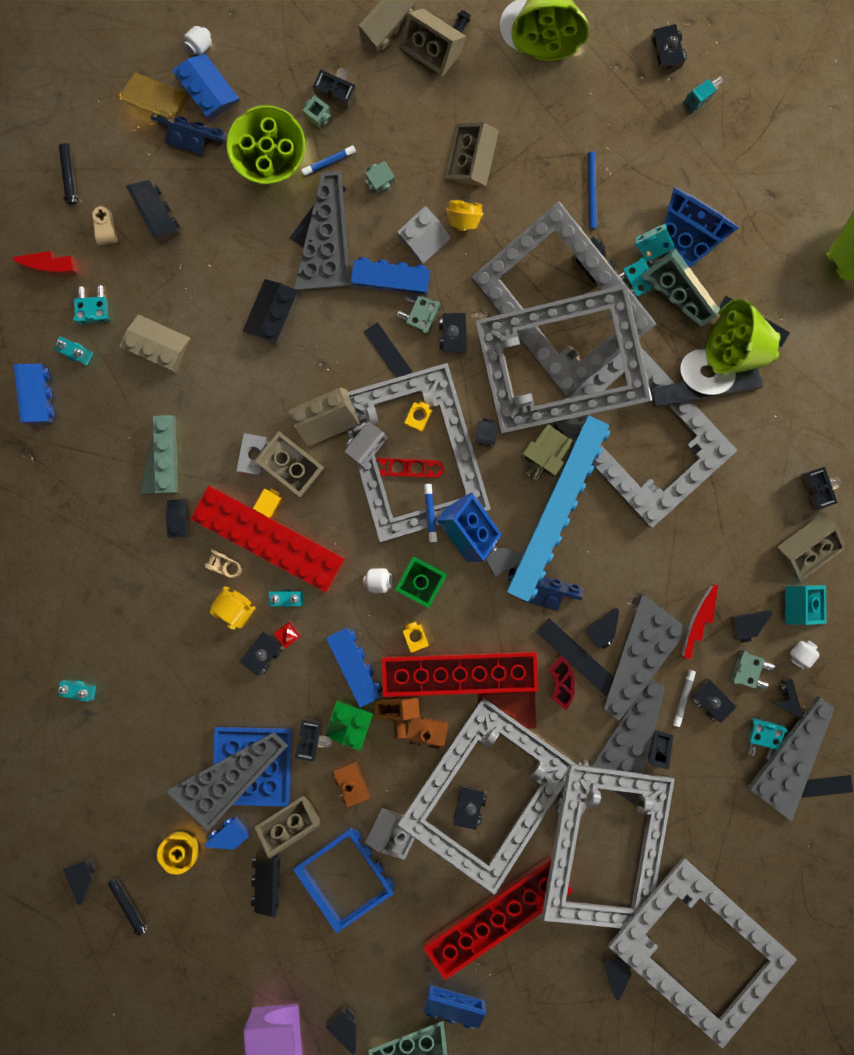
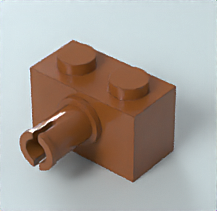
(398, 711)
(427, 731)
(351, 784)

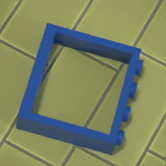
(318, 896)

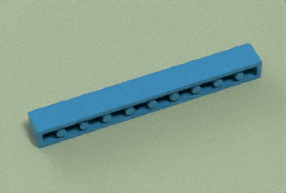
(558, 508)

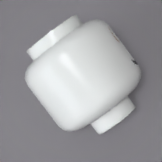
(197, 40)
(378, 580)
(804, 654)

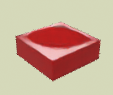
(287, 634)

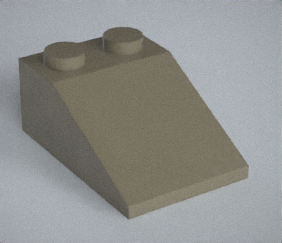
(290, 464)

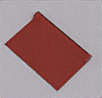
(516, 705)

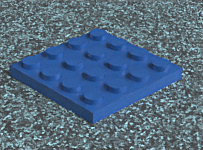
(273, 785)

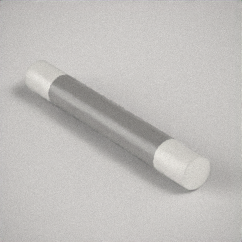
(684, 698)

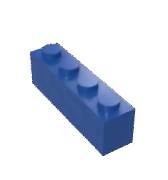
(390, 277)
(354, 667)

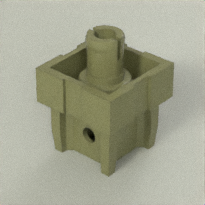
(546, 453)

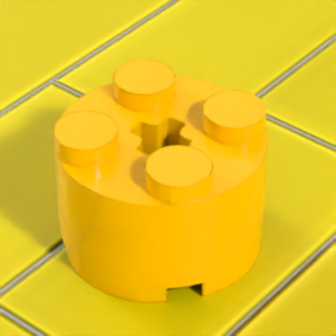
(232, 608)
(169, 858)

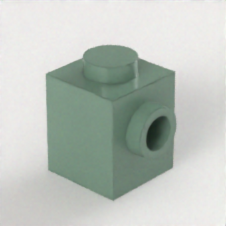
(316, 111)
(379, 177)

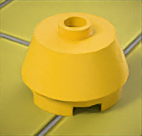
(464, 214)

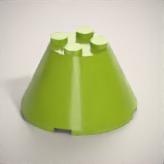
(549, 29)
(266, 144)
(842, 250)
(741, 340)

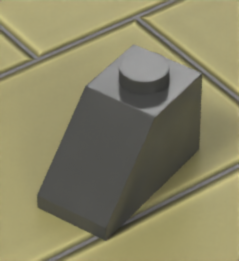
(502, 560)

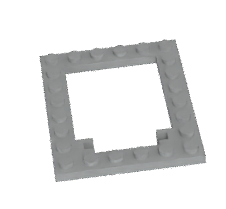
(502, 332)
(565, 372)
(437, 390)
(648, 500)
(549, 775)
(579, 783)
(636, 949)

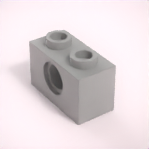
(251, 443)

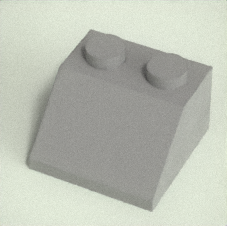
(423, 235)
(365, 443)
(387, 837)

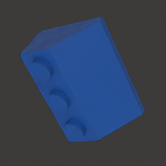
(205, 86)
(33, 394)
(470, 528)
(454, 1007)

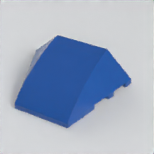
(695, 226)

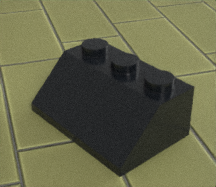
(154, 210)
(271, 311)
(266, 883)

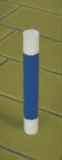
(329, 160)
(430, 513)

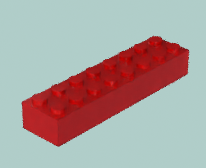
(267, 538)
(459, 673)
(490, 921)

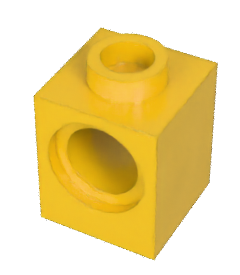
(414, 424)
(268, 502)
(414, 646)

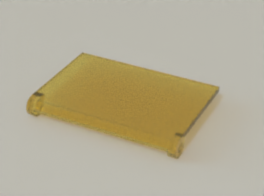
(152, 95)

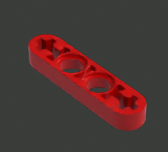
(407, 463)

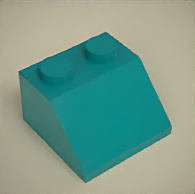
(805, 604)

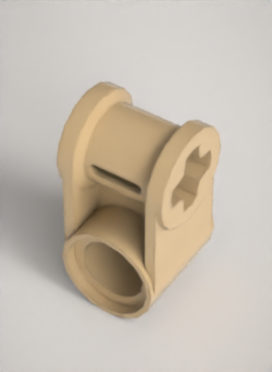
(104, 230)
(220, 564)

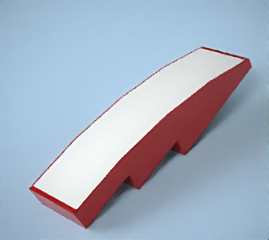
(702, 614)

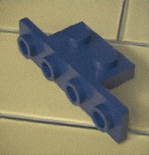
(187, 134)
(551, 592)

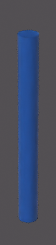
(592, 190)

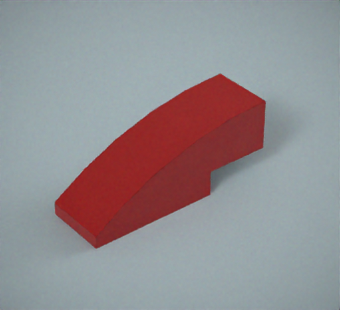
(48, 263)

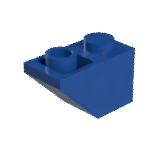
(229, 836)

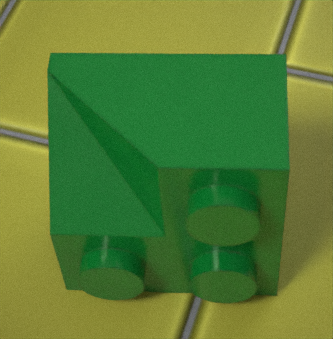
(421, 582)
(349, 724)

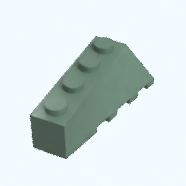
(682, 287)
(161, 464)
(422, 1042)

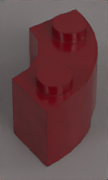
(564, 682)

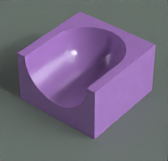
(273, 1031)

